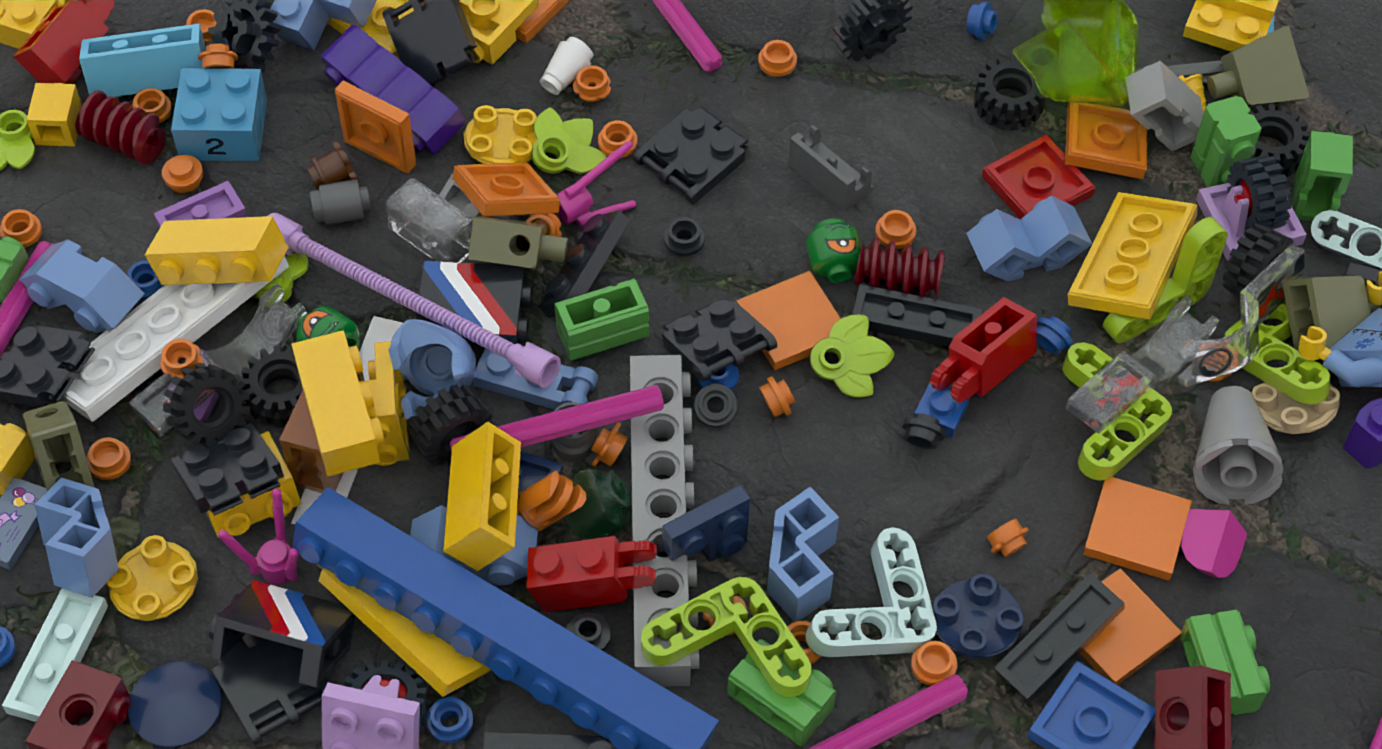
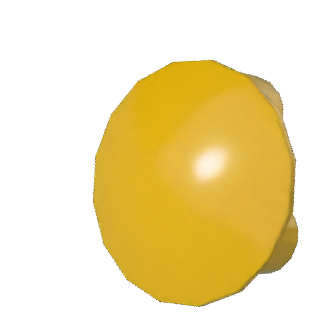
(500, 135)
(153, 580)

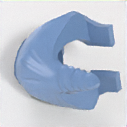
(430, 360)

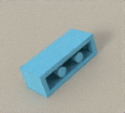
(140, 59)

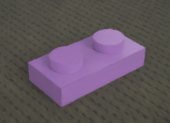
(213, 203)

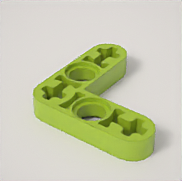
(1191, 278)
(1290, 377)
(1144, 433)
(729, 619)

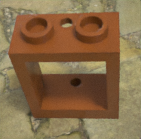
(303, 452)

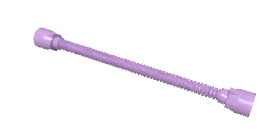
(529, 360)

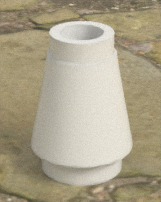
(565, 64)

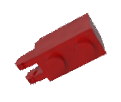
(55, 45)
(987, 350)
(588, 572)

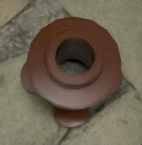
(331, 167)

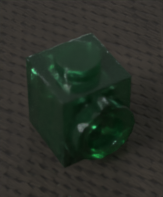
(604, 508)

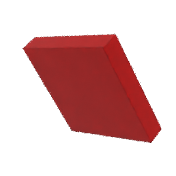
(1036, 174)

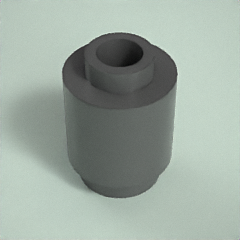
(339, 202)

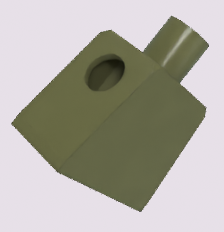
(1262, 72)
(496, 242)
(1326, 302)
(57, 440)

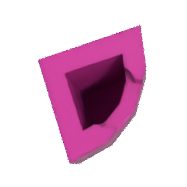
(1213, 541)

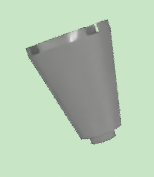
(1236, 450)

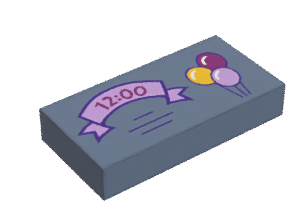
(17, 519)

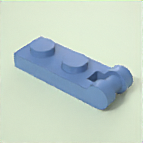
(498, 376)

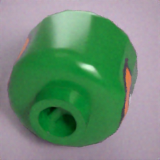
(833, 250)
(325, 321)

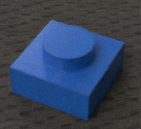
(943, 407)

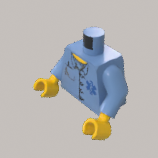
(1357, 355)

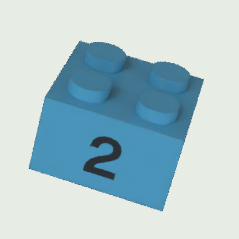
(219, 114)

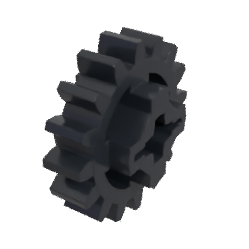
(871, 27)
(247, 31)

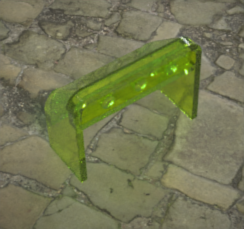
(1083, 51)

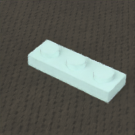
(60, 640)

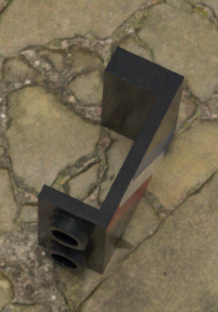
(482, 294)
(289, 618)

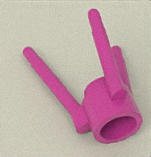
(577, 199)
(275, 558)

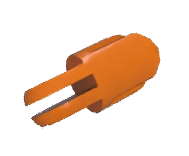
(549, 500)

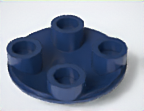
(977, 617)
(175, 704)

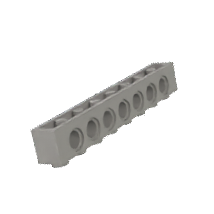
(657, 496)

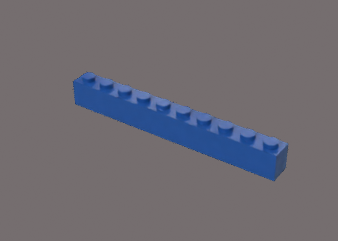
(496, 629)

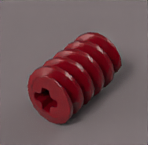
(121, 127)
(900, 268)

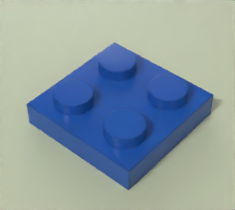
(1091, 714)

